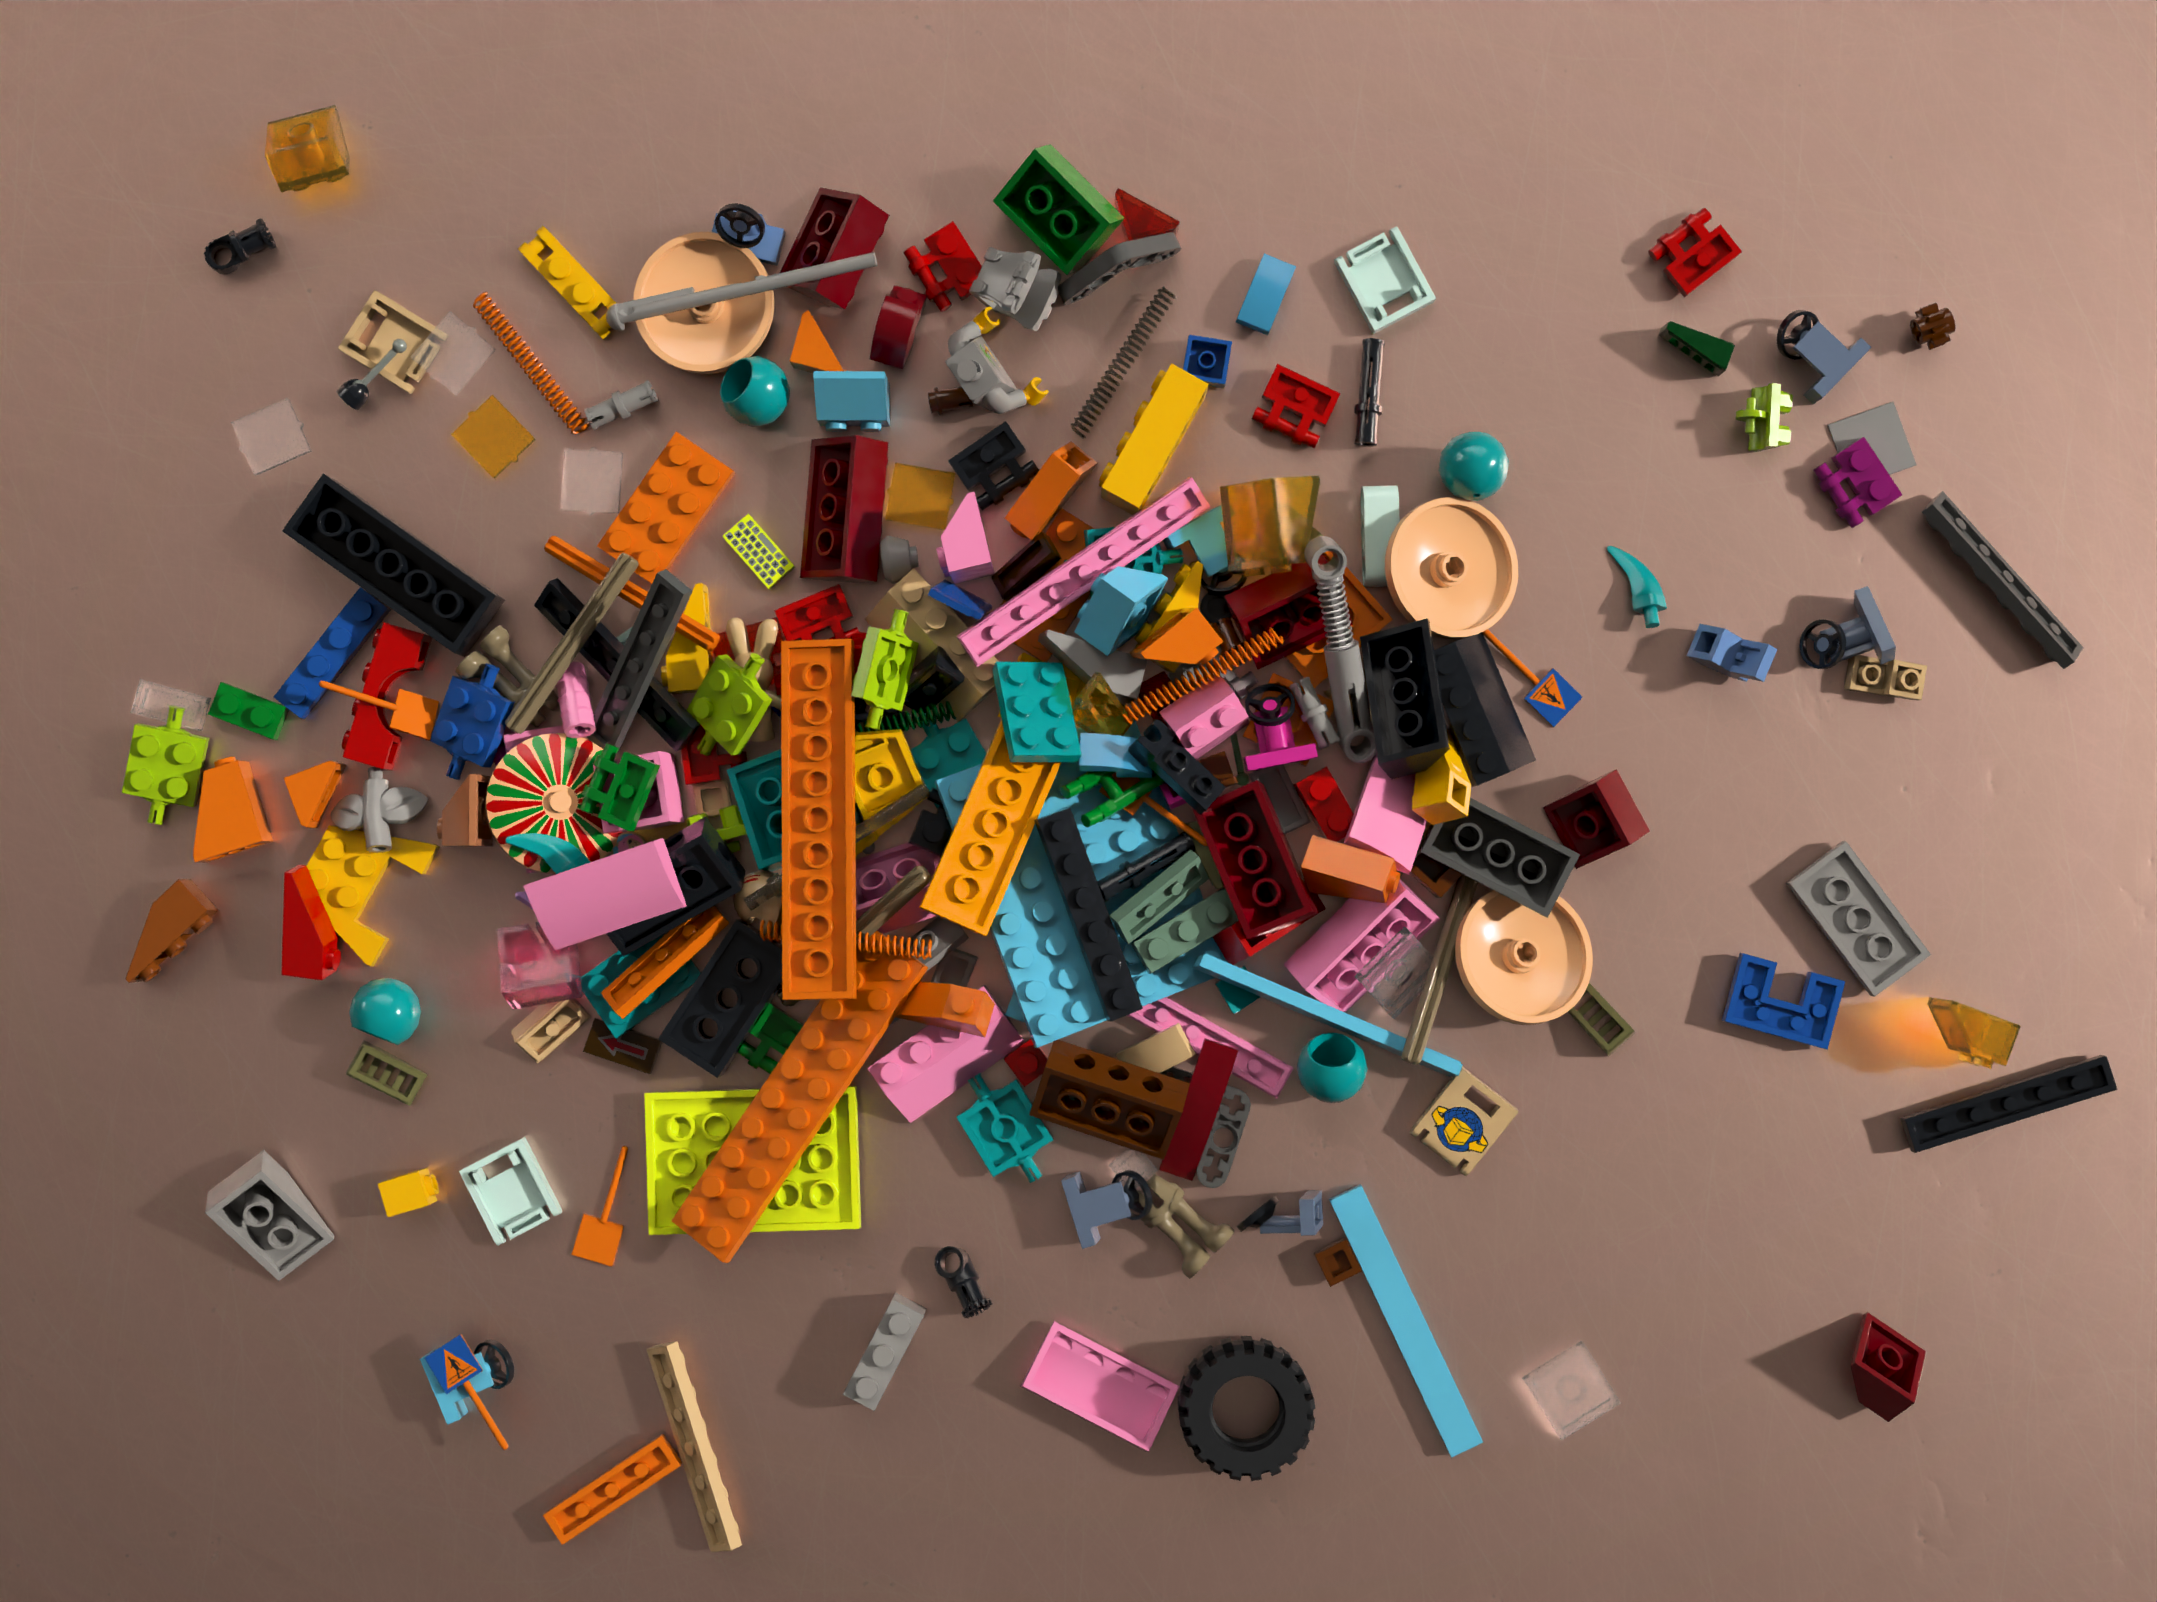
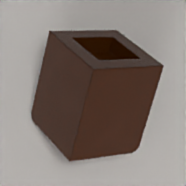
(1220, 768)
(1433, 875)

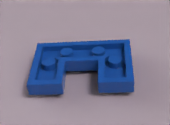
(1806, 1023)

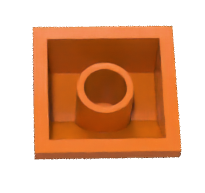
(1182, 640)

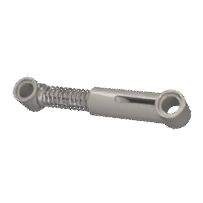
(1342, 652)

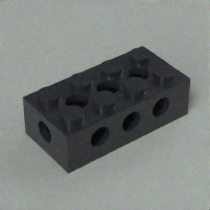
(706, 877)
(704, 1000)

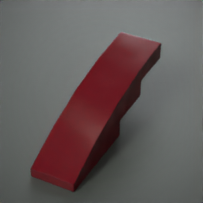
(1200, 1109)

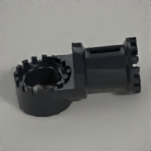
(241, 246)
(963, 1281)

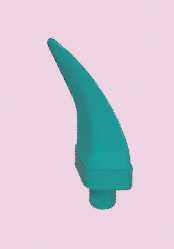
(1645, 589)
(555, 851)

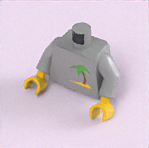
(982, 373)

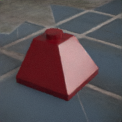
(1885, 1368)

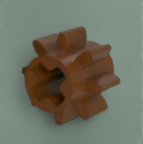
(1932, 326)

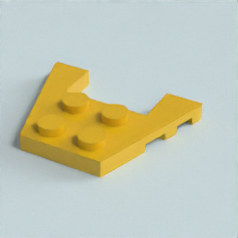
(882, 775)
(348, 876)

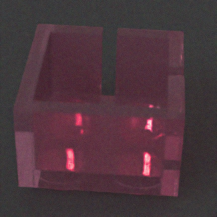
(540, 971)

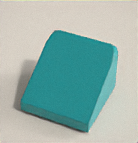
(1234, 996)

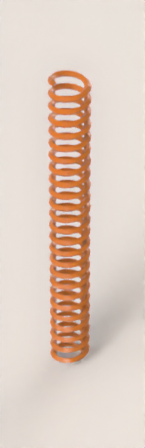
(502, 324)
(1199, 678)
(865, 946)

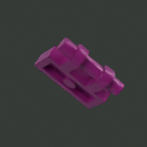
(1866, 478)

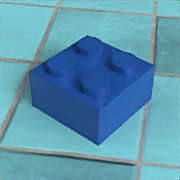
(1208, 359)

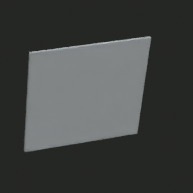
(1883, 433)

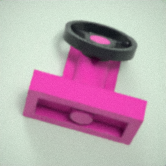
(1274, 730)

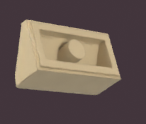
(548, 1027)

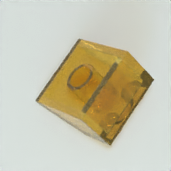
(307, 149)
(1973, 1033)

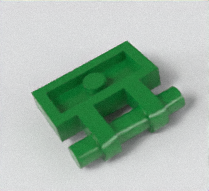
(627, 791)
(774, 1030)

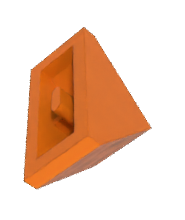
(811, 349)
(313, 790)

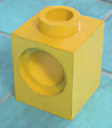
(408, 1192)

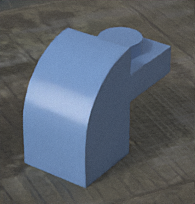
(1730, 654)

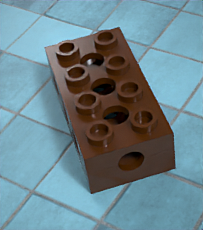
(1109, 1099)

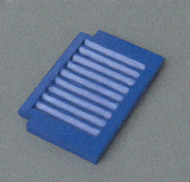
(960, 599)

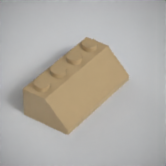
(932, 626)

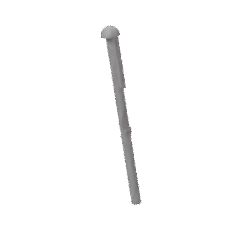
(686, 298)

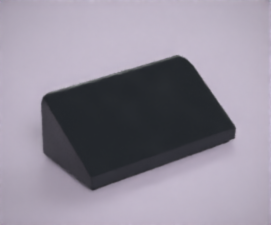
(932, 680)

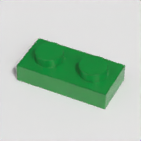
(248, 711)

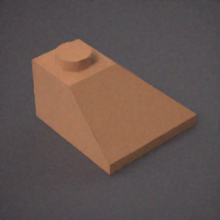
(465, 816)

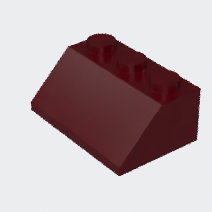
(835, 229)
(1280, 602)

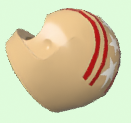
(768, 910)

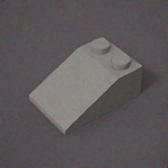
(268, 1215)

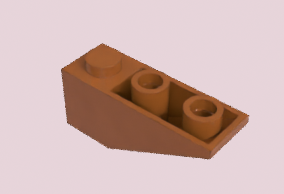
(170, 922)

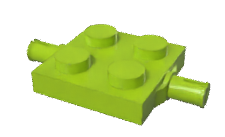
(885, 668)
(729, 704)
(165, 765)

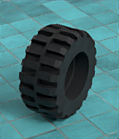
(1255, 1454)

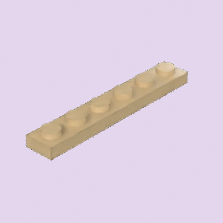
(694, 1447)

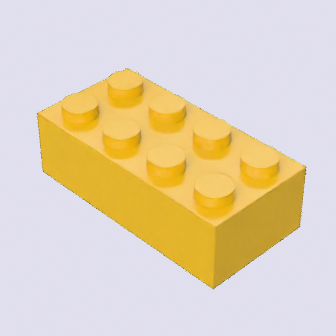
(1154, 440)

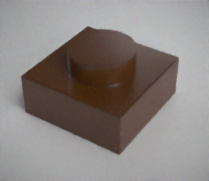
(1337, 1262)

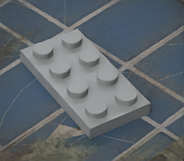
(1858, 918)

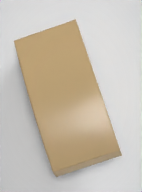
(1889, 679)
(1160, 1050)

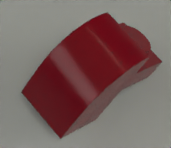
(897, 326)

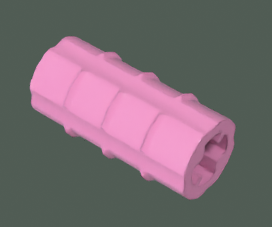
(575, 702)

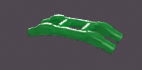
(1118, 798)

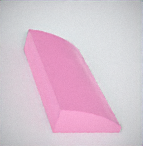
(1386, 819)
(606, 894)
(1100, 1386)

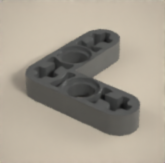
(1114, 260)
(1224, 1119)

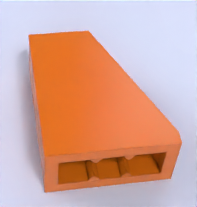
(1050, 490)
(229, 812)
(1348, 871)

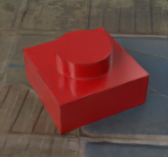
(1026, 1062)

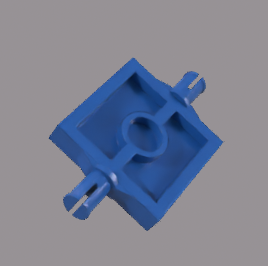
(471, 721)

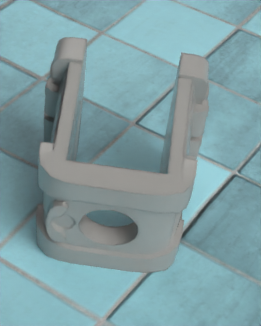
(1017, 286)

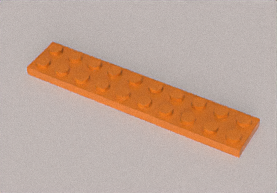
(818, 820)
(795, 1102)

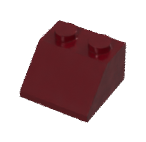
(1597, 818)

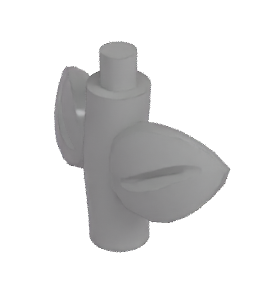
(377, 809)

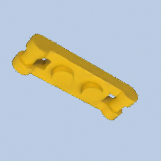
(569, 279)

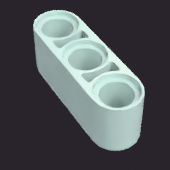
(1378, 522)

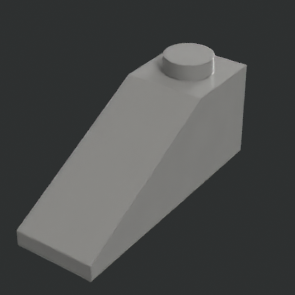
(1118, 669)

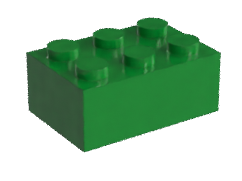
(1058, 209)

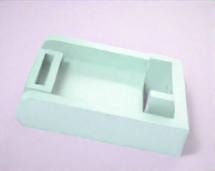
(1382, 275)
(513, 1197)

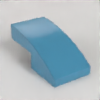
(1265, 294)
(1110, 753)

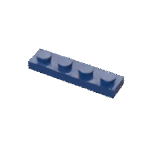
(332, 652)

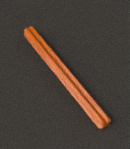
(631, 592)

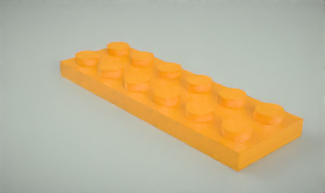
(988, 838)

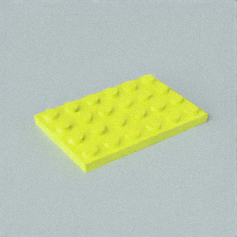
(691, 1127)

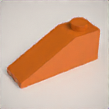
(949, 1007)

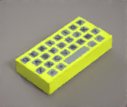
(758, 551)

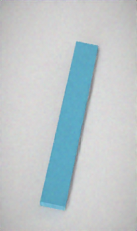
(1321, 1012)
(1406, 1320)

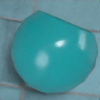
(755, 391)
(1473, 466)
(386, 1010)
(1332, 1067)

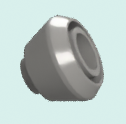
(897, 558)

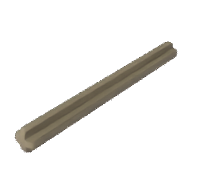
(571, 643)
(886, 907)
(1438, 972)

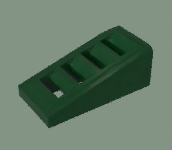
(1703, 348)

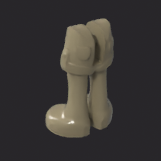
(497, 646)
(1213, 1235)

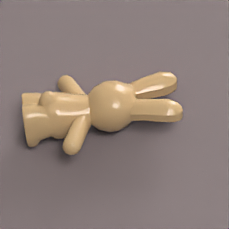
(764, 645)

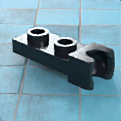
(1176, 766)

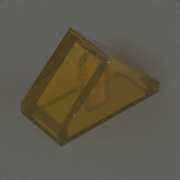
(1099, 709)

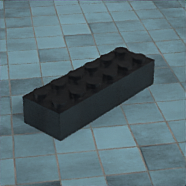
(393, 565)

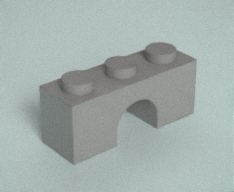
(885, 1351)

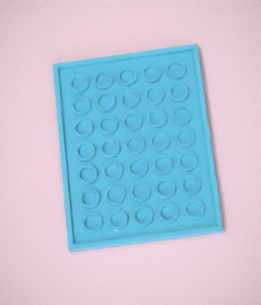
(1035, 928)

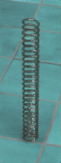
(1119, 360)

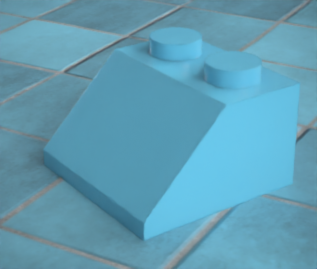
(852, 400)
(1118, 607)

